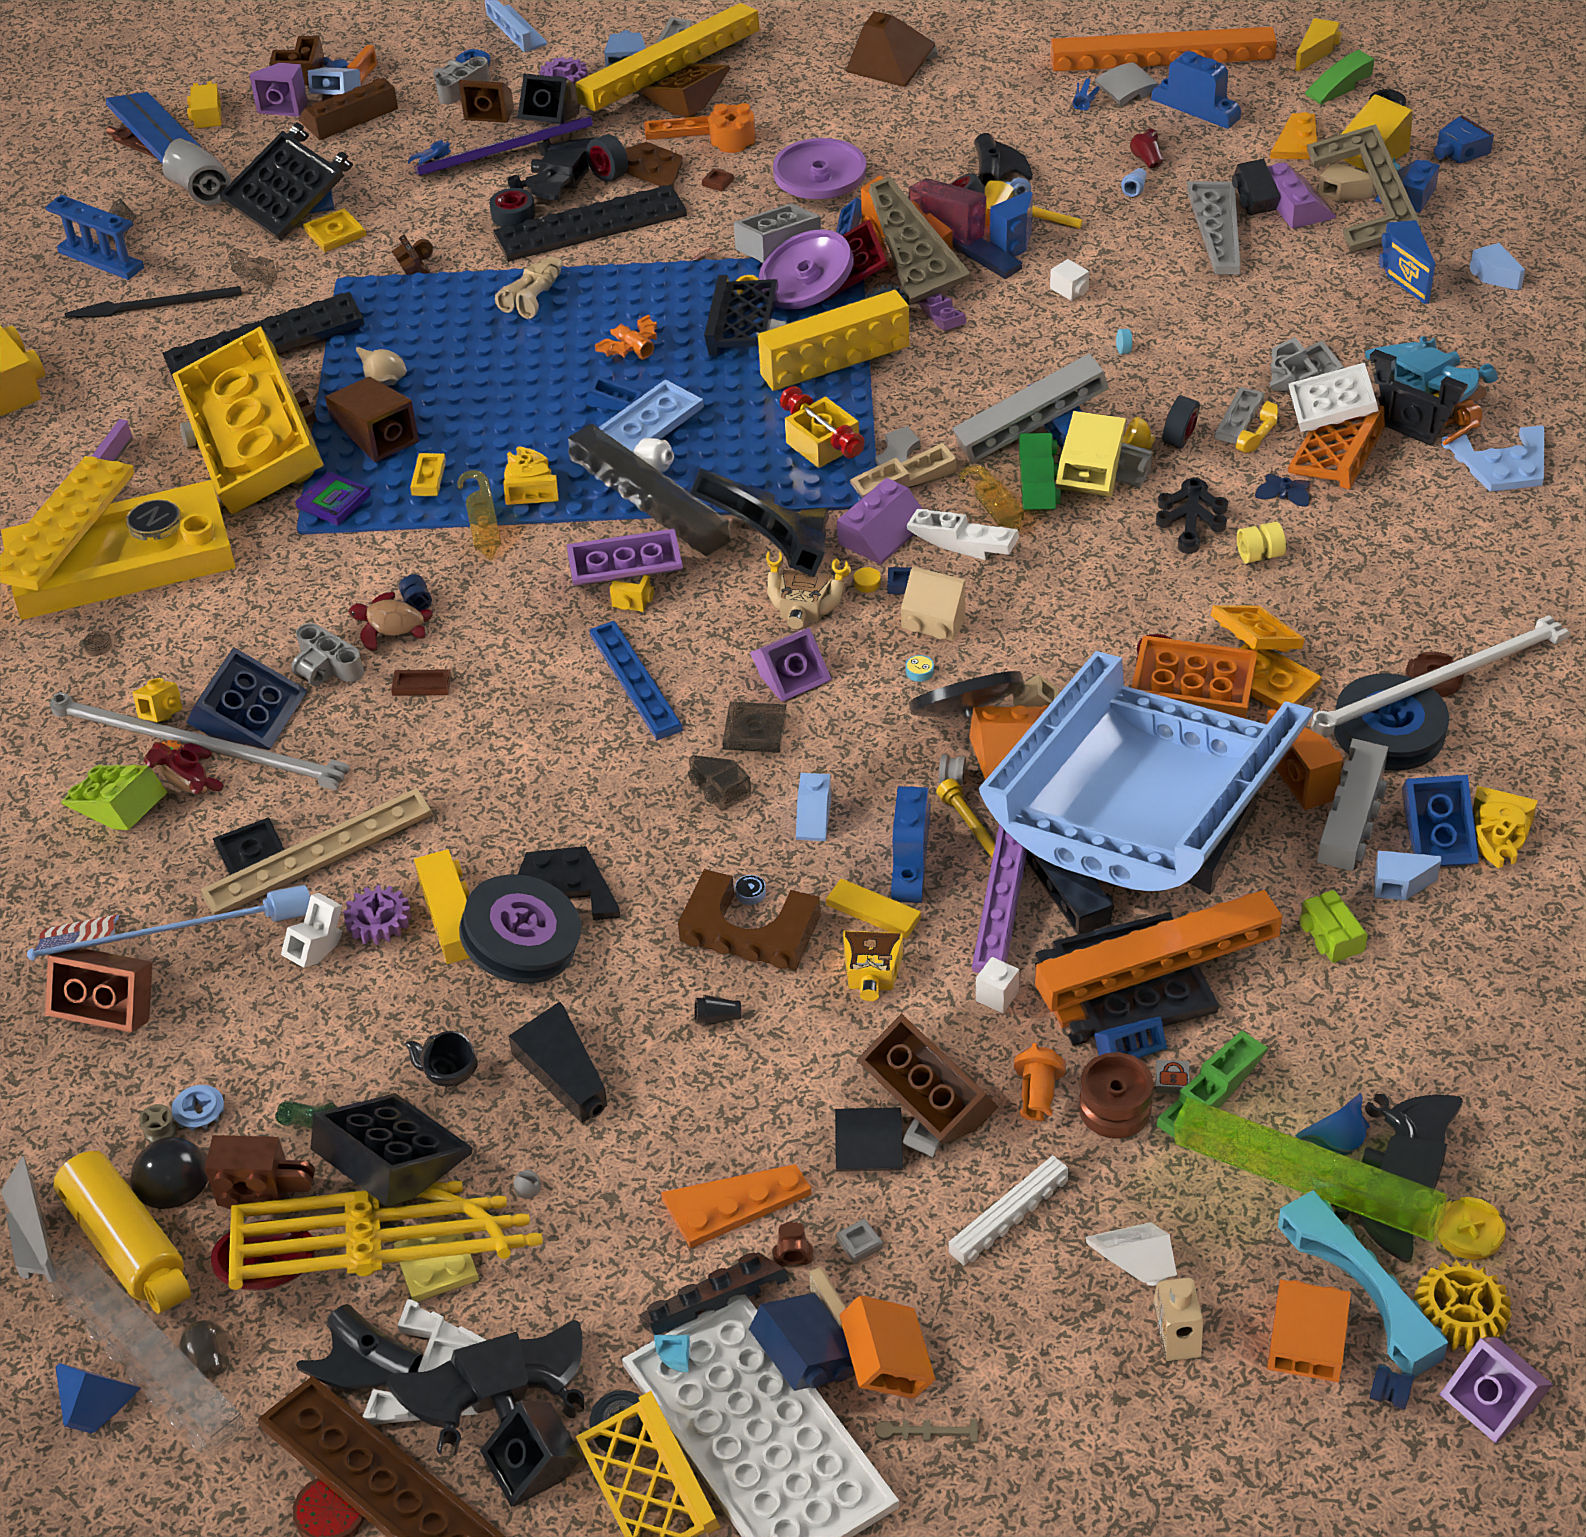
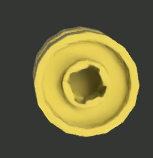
(1265, 541)

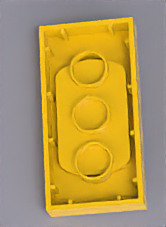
(247, 421)
(115, 563)

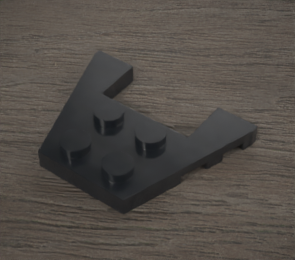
(1410, 409)
(575, 875)

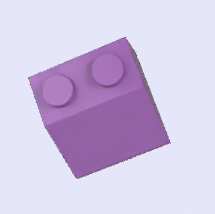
(279, 89)
(791, 664)
(1495, 1388)

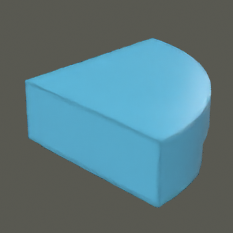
(674, 1351)

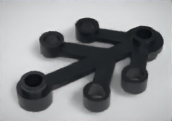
(1194, 490)

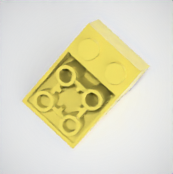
(1091, 454)

